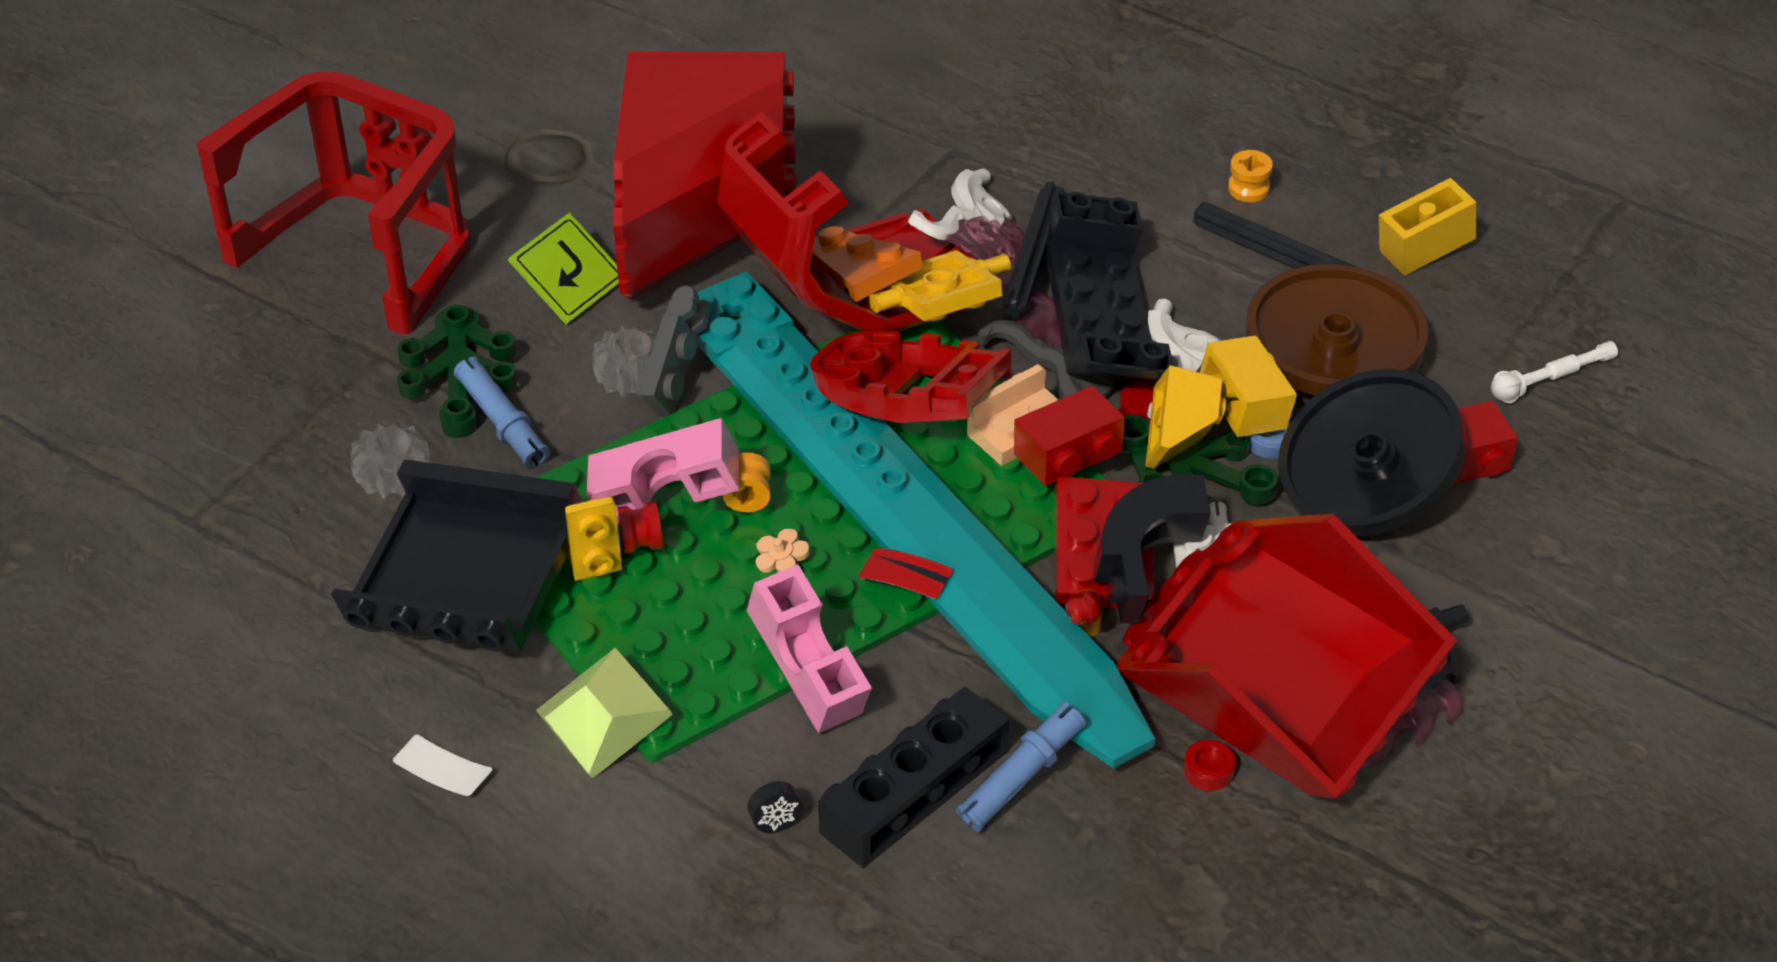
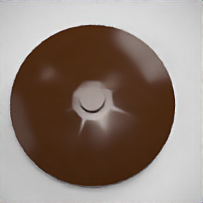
(1336, 324)

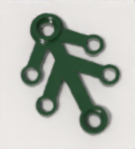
(456, 327)
(1255, 482)

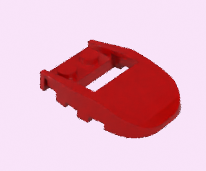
(875, 368)

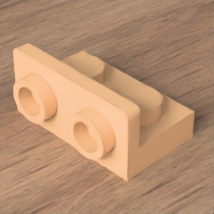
(994, 412)

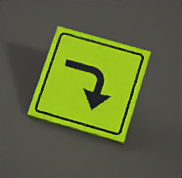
(566, 268)

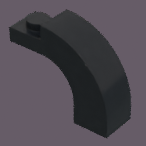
(1148, 515)

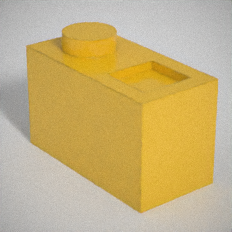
(1427, 226)
(1252, 384)

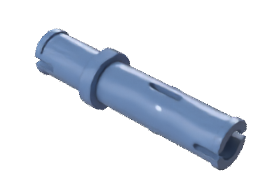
(511, 425)
(1036, 751)

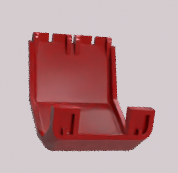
(785, 229)

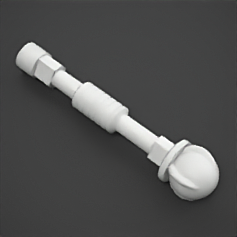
(1511, 385)

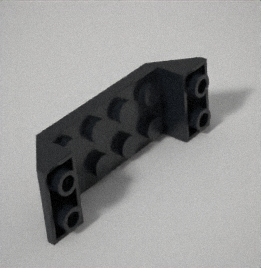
(1099, 289)

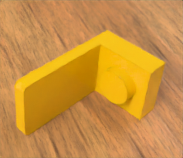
(593, 538)

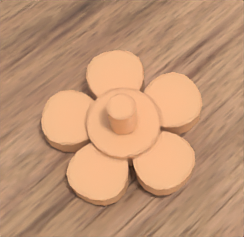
(781, 552)

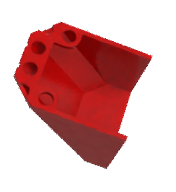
(671, 152)
(1288, 647)

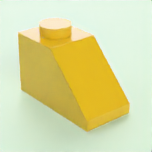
(1182, 412)

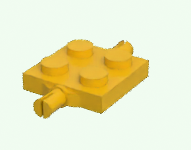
(945, 286)

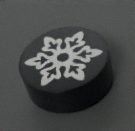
(774, 807)

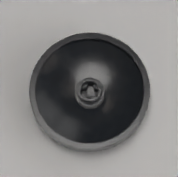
(1373, 450)

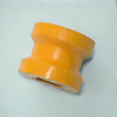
(1250, 176)
(753, 484)

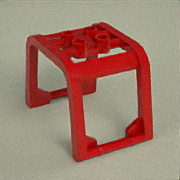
(410, 150)

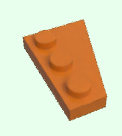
(862, 262)

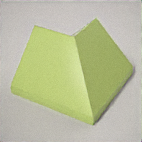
(604, 712)

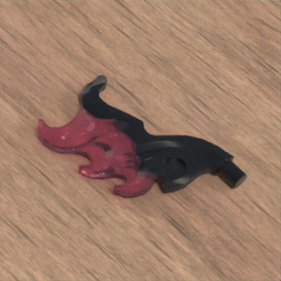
(1434, 695)

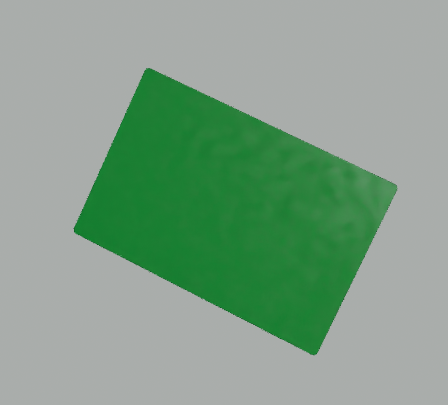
(685, 606)

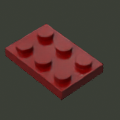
(1079, 522)

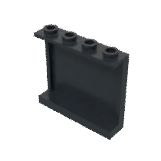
(464, 557)

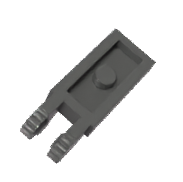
(673, 350)

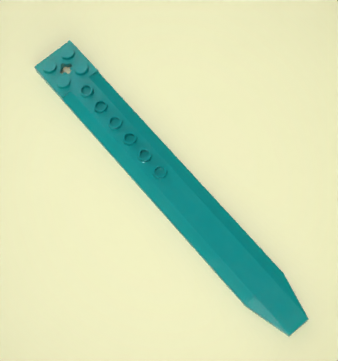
(912, 511)

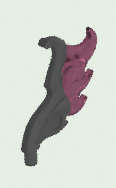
(1040, 342)

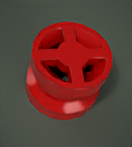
(640, 527)

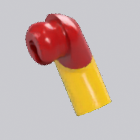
(1086, 611)

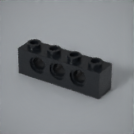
(912, 776)

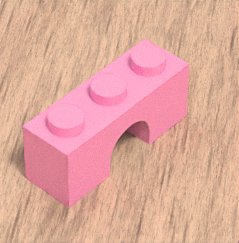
(697, 455)
(789, 621)

